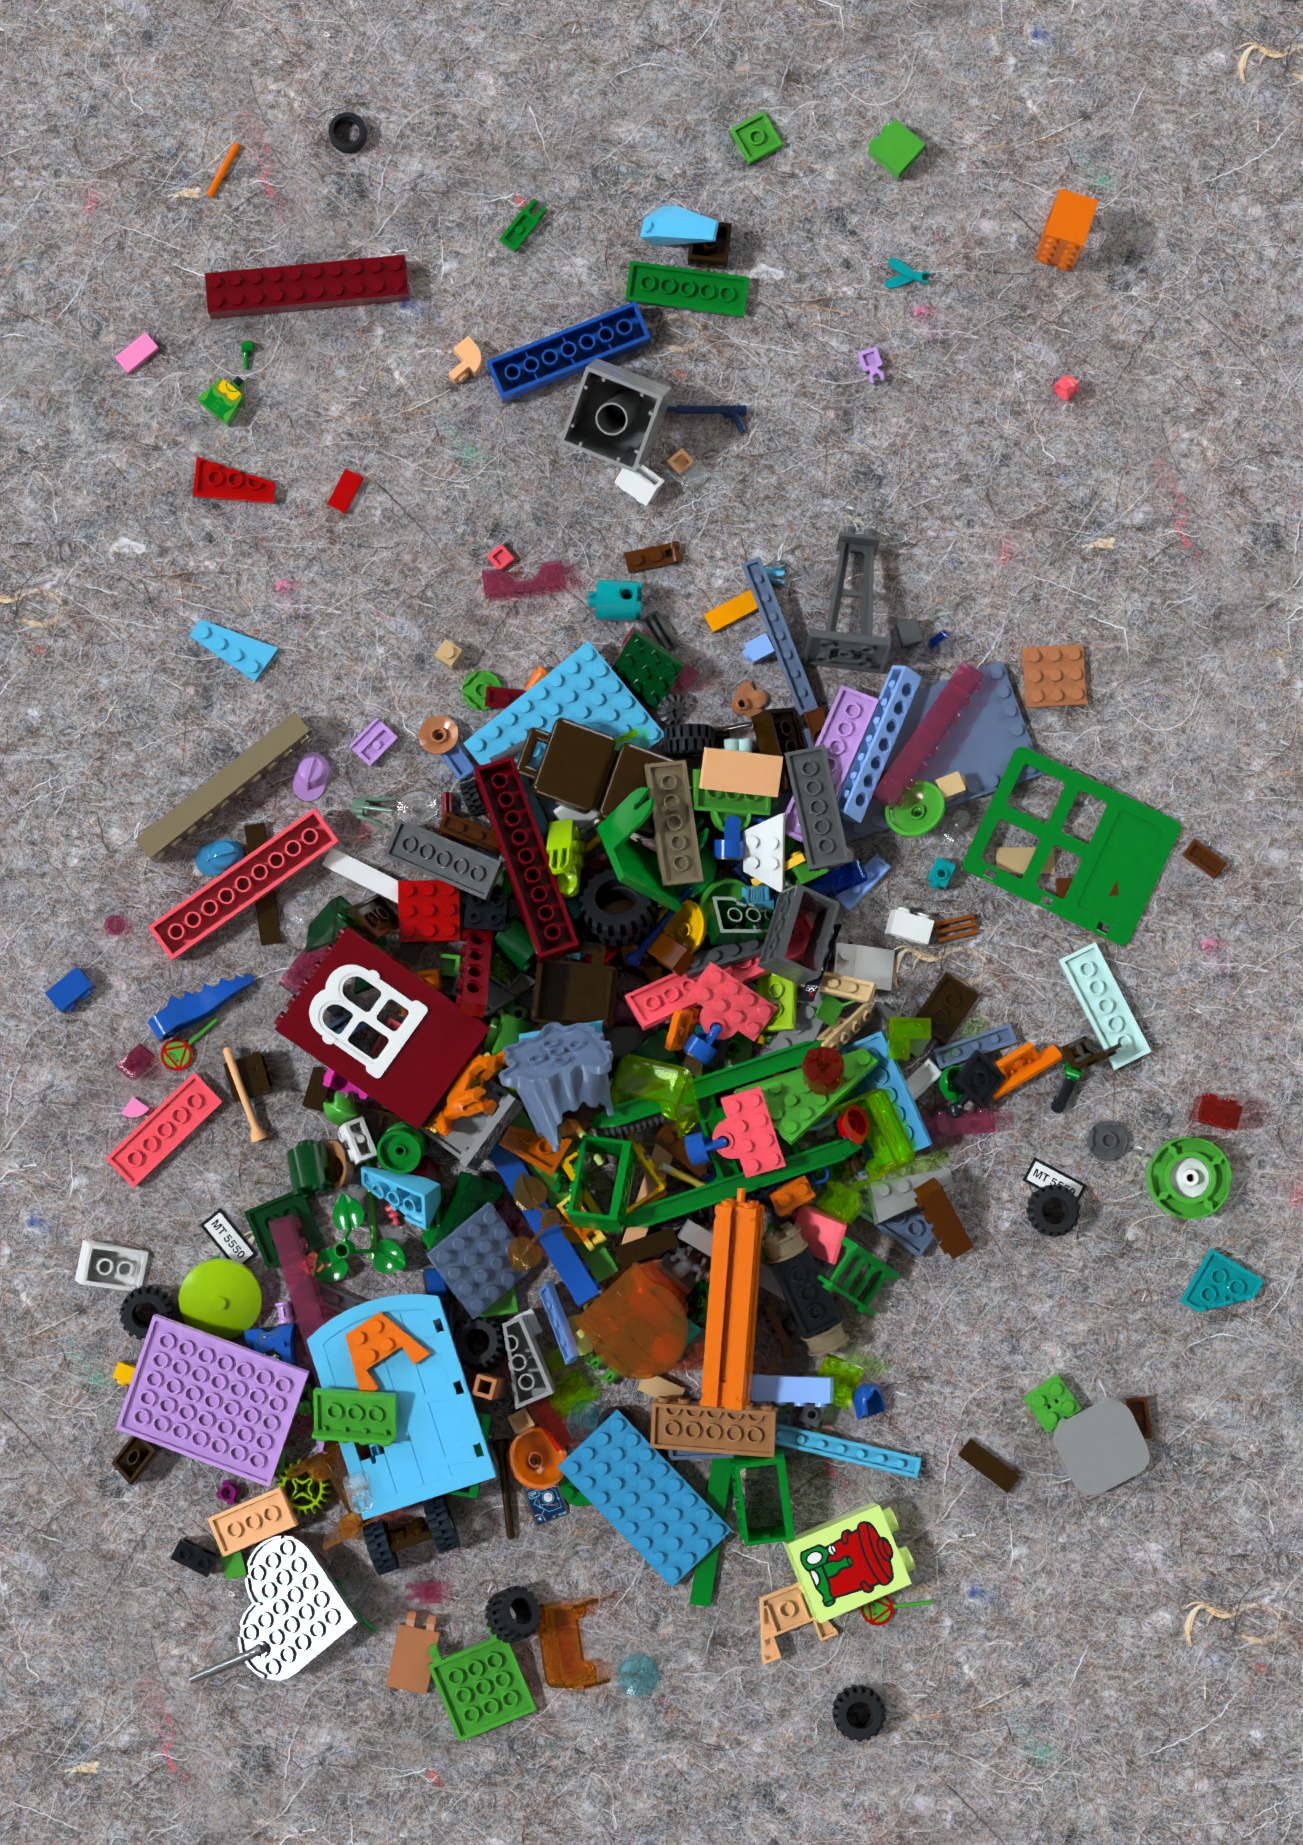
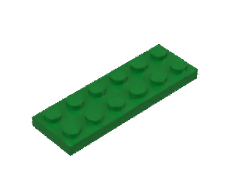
(687, 289)

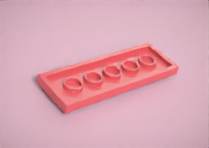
(164, 1130)

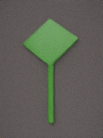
(830, 1009)

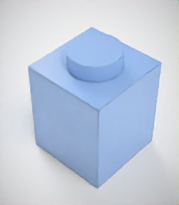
(758, 649)

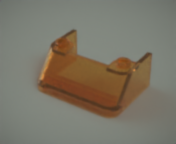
(332, 1465)
(562, 1645)

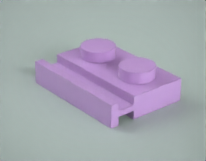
(373, 742)

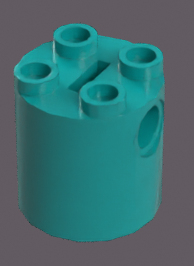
(616, 600)

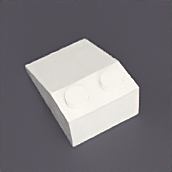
(864, 963)
(111, 1266)

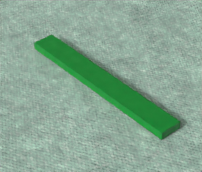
(716, 1498)

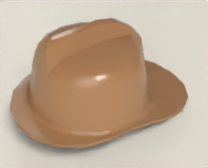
(341, 1168)

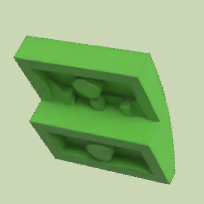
(509, 1032)

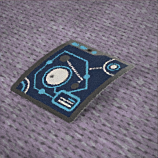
(546, 1504)

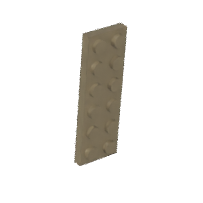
(674, 823)

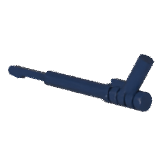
(727, 412)

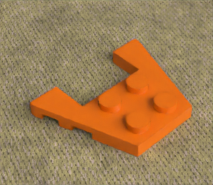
(374, 1342)

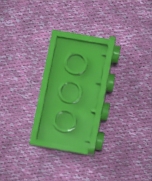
(355, 1416)

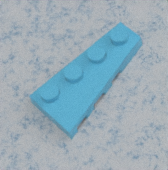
(239, 651)

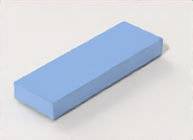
(875, 870)

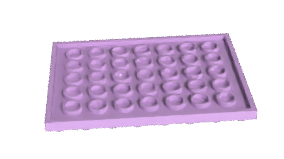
(212, 1400)

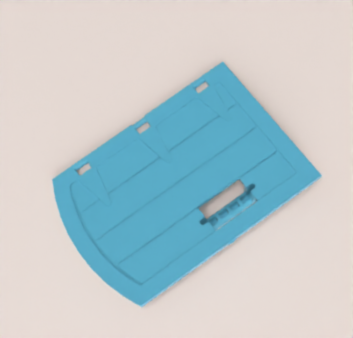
(433, 1421)

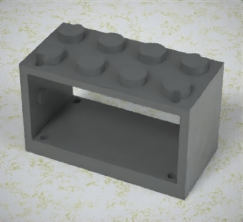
(781, 928)

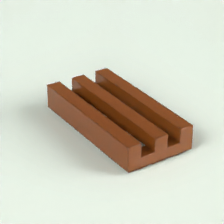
(939, 931)

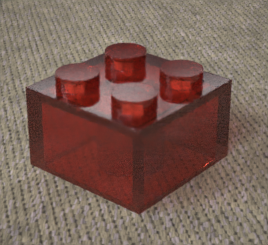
(1215, 1112)

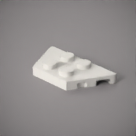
(766, 852)

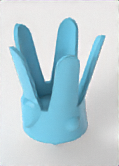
(773, 573)

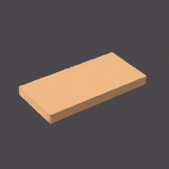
(741, 772)
(253, 1521)

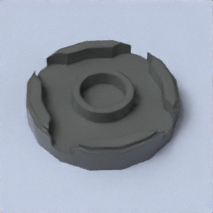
(1107, 1140)

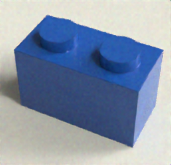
(70, 990)

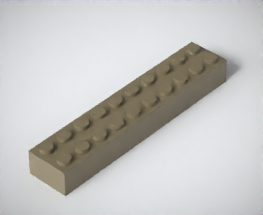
(224, 788)

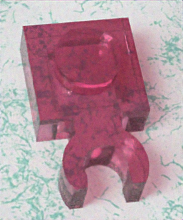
(428, 1591)

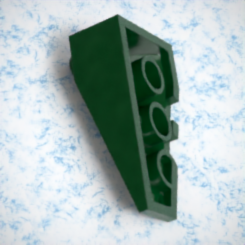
(737, 922)
(653, 1048)

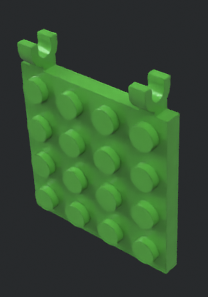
(481, 1686)

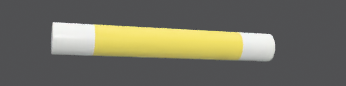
(681, 1175)

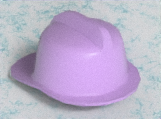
(311, 777)

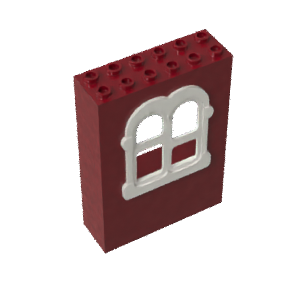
(419, 1055)

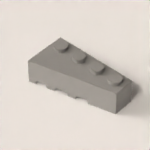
(806, 1026)
(896, 1195)
(526, 1363)

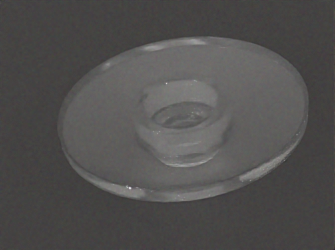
(415, 801)

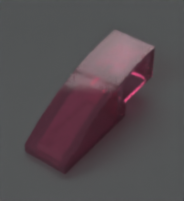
(300, 969)
(516, 1223)

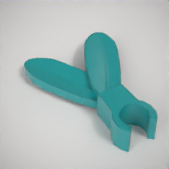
(907, 275)

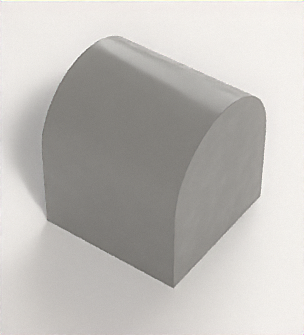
(616, 415)

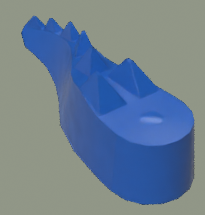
(196, 1007)

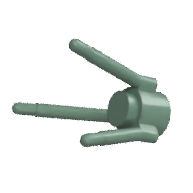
(361, 806)

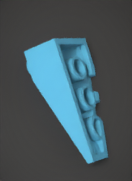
(408, 1193)

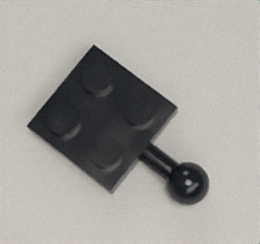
(977, 1081)

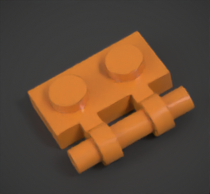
(681, 1028)

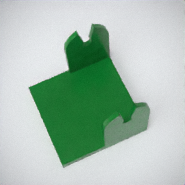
(632, 861)

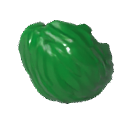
(948, 1088)

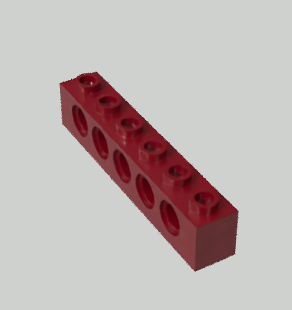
(475, 972)

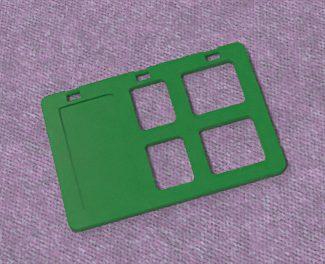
(1125, 848)

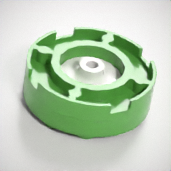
(1168, 1180)

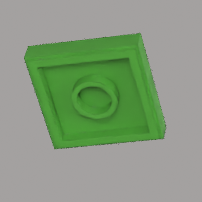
(756, 138)

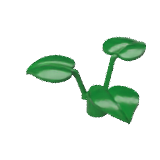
(348, 1215)

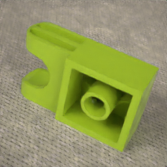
(566, 855)

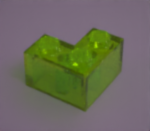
(901, 1031)

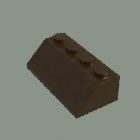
(777, 734)

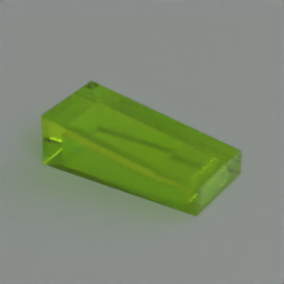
(631, 734)

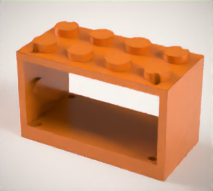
(1066, 229)

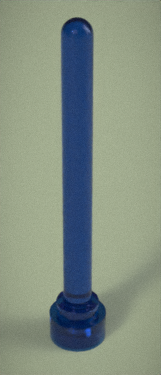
(635, 957)

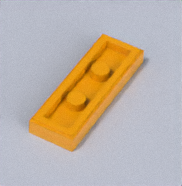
(731, 611)

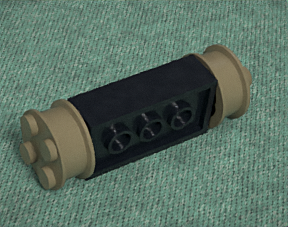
(803, 1291)

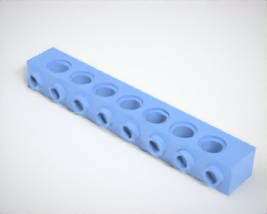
(877, 743)

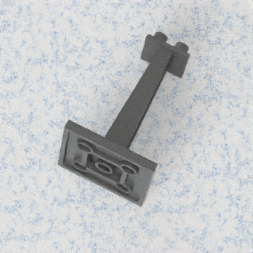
(842, 649)

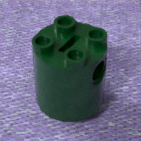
(515, 945)
(310, 1169)

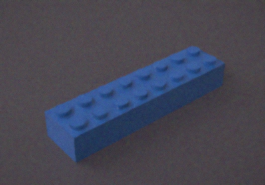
(568, 352)

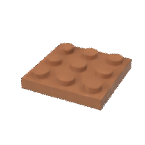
(1054, 676)

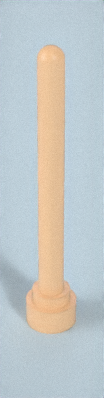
(257, 1131)

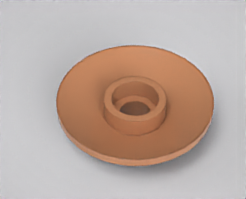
(432, 729)

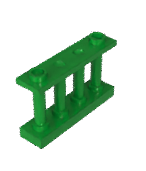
(873, 1265)

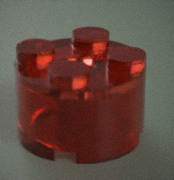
(823, 1070)

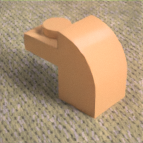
(470, 360)

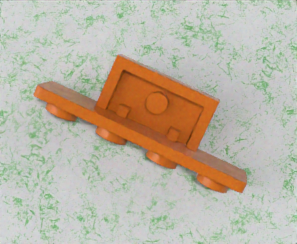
(1023, 1065)

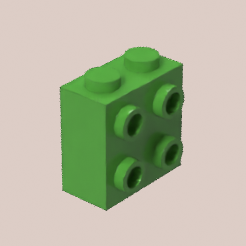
(895, 148)

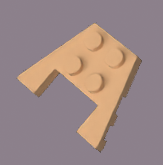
(784, 1611)

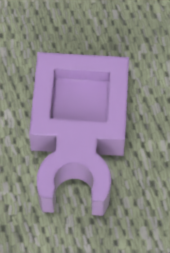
(870, 362)

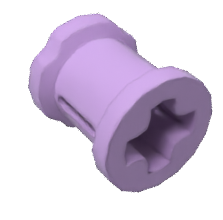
(281, 1314)

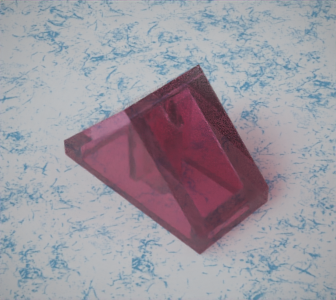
(135, 1062)

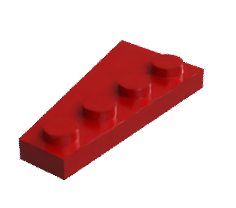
(224, 483)

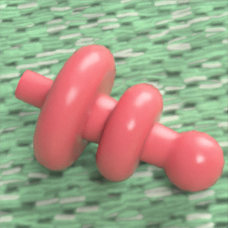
(393, 1214)

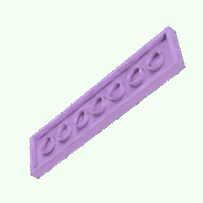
(842, 738)

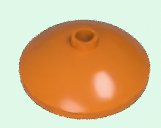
(535, 1445)

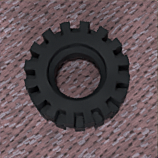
(472, 798)

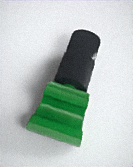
(1065, 1087)

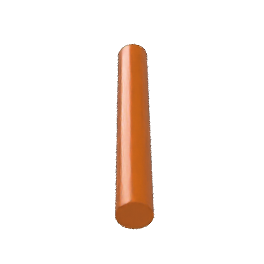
(223, 170)

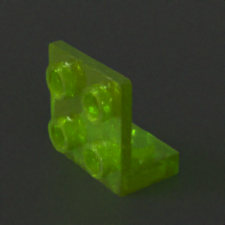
(845, 1380)

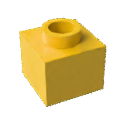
(124, 1373)

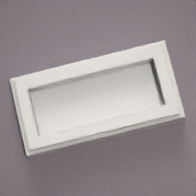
(923, 1078)

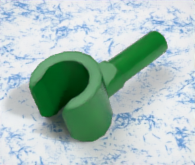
(246, 346)

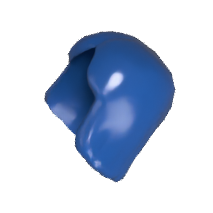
(868, 1401)

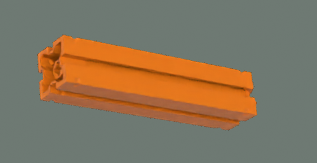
(732, 1303)

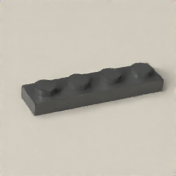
(725, 956)

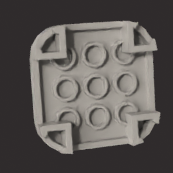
(1101, 1446)

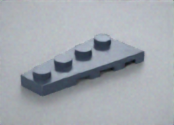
(906, 1229)

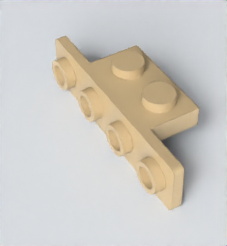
(845, 1029)

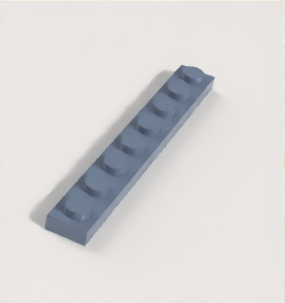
(779, 635)

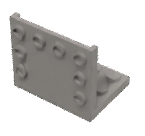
(476, 1135)

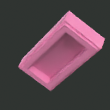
(137, 353)

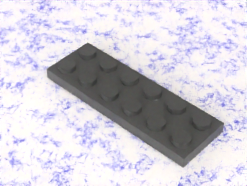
(817, 808)
(444, 859)

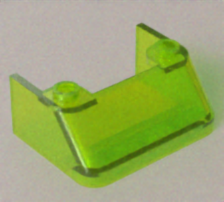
(660, 1083)
(884, 1136)

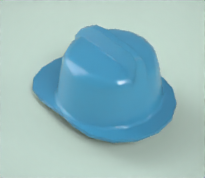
(218, 856)

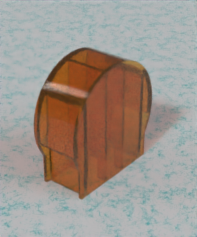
(637, 1326)

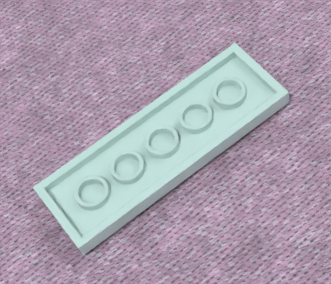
(1104, 1004)

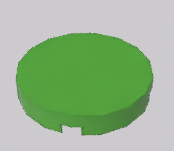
(475, 689)

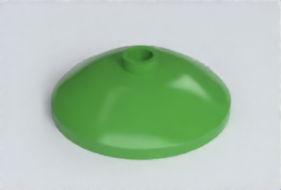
(923, 799)
(722, 888)

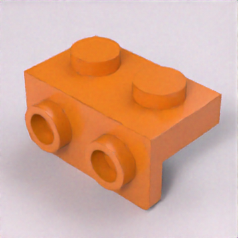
(791, 1195)

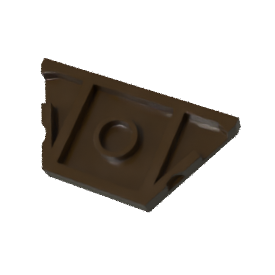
(378, 1123)

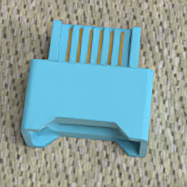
(757, 895)

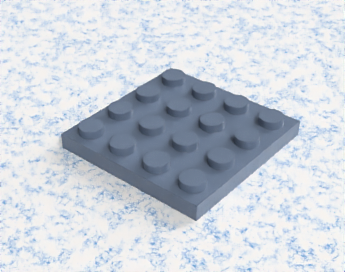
(476, 1260)

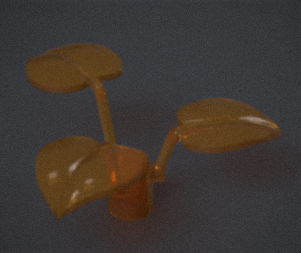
(530, 1193)

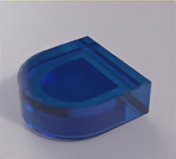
(938, 638)

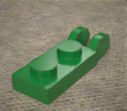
(522, 226)

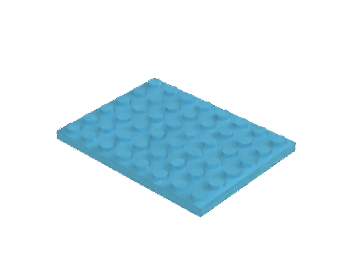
(577, 690)

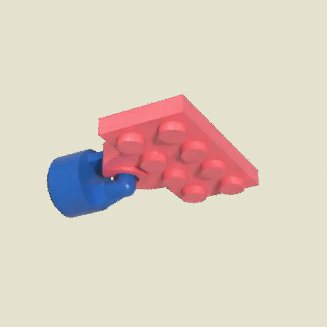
(725, 1010)
(743, 1134)

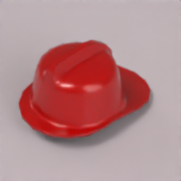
(854, 1124)

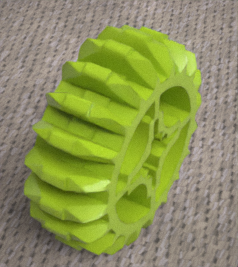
(310, 1494)

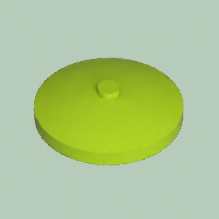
(220, 1298)

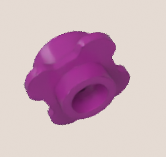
(222, 1493)

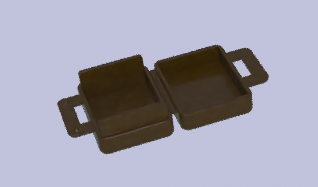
(585, 770)
(576, 994)

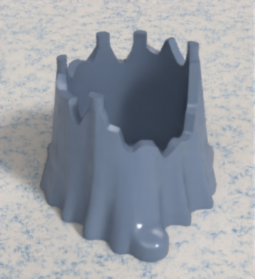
(558, 1074)

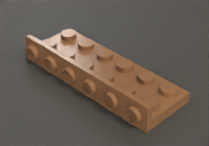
(698, 1428)

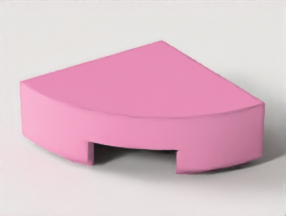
(135, 1108)

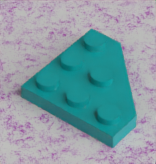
(1219, 1283)

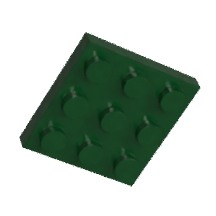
(647, 669)
(278, 1207)

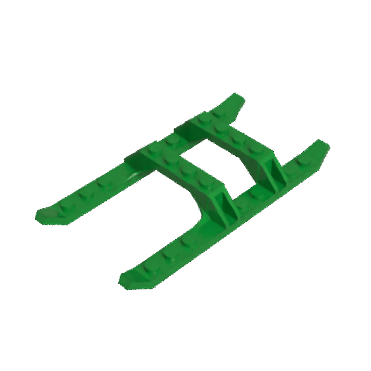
(727, 1172)

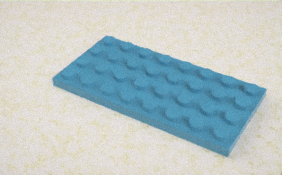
(644, 1498)

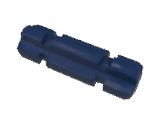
(737, 869)

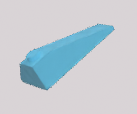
(677, 226)

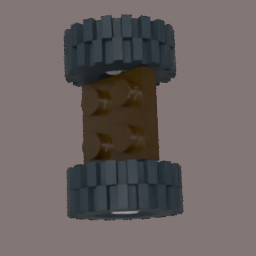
(384, 1543)

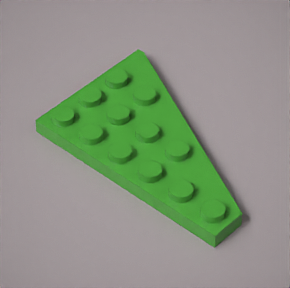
(796, 1107)

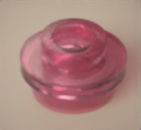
(108, 925)
(300, 1430)

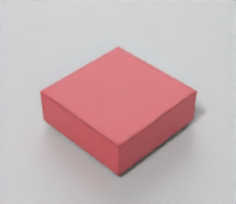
(501, 557)

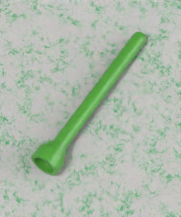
(372, 1218)

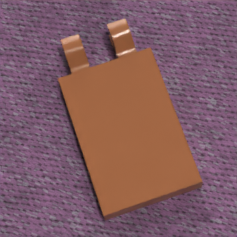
(411, 1655)

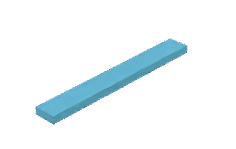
(847, 1451)

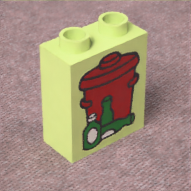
(849, 1561)

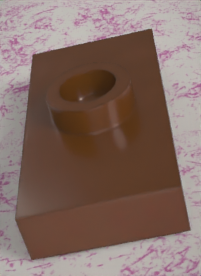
(1204, 859)

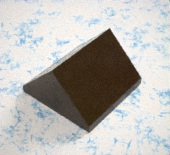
(135, 1458)

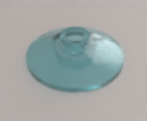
(582, 1420)
(637, 1664)

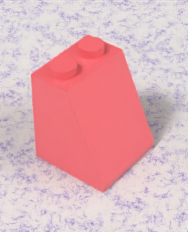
(820, 1231)

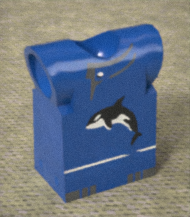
(275, 1343)

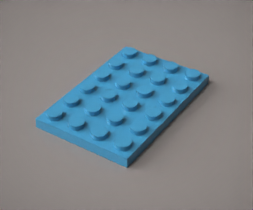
(888, 1077)

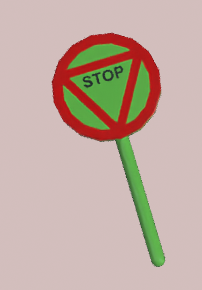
(177, 1053)
(881, 1609)

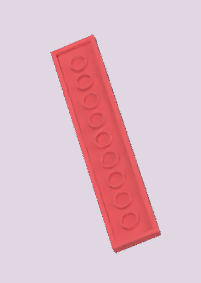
(660, 998)

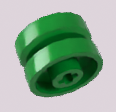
(401, 1148)

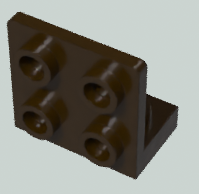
(1080, 1053)
(253, 1074)

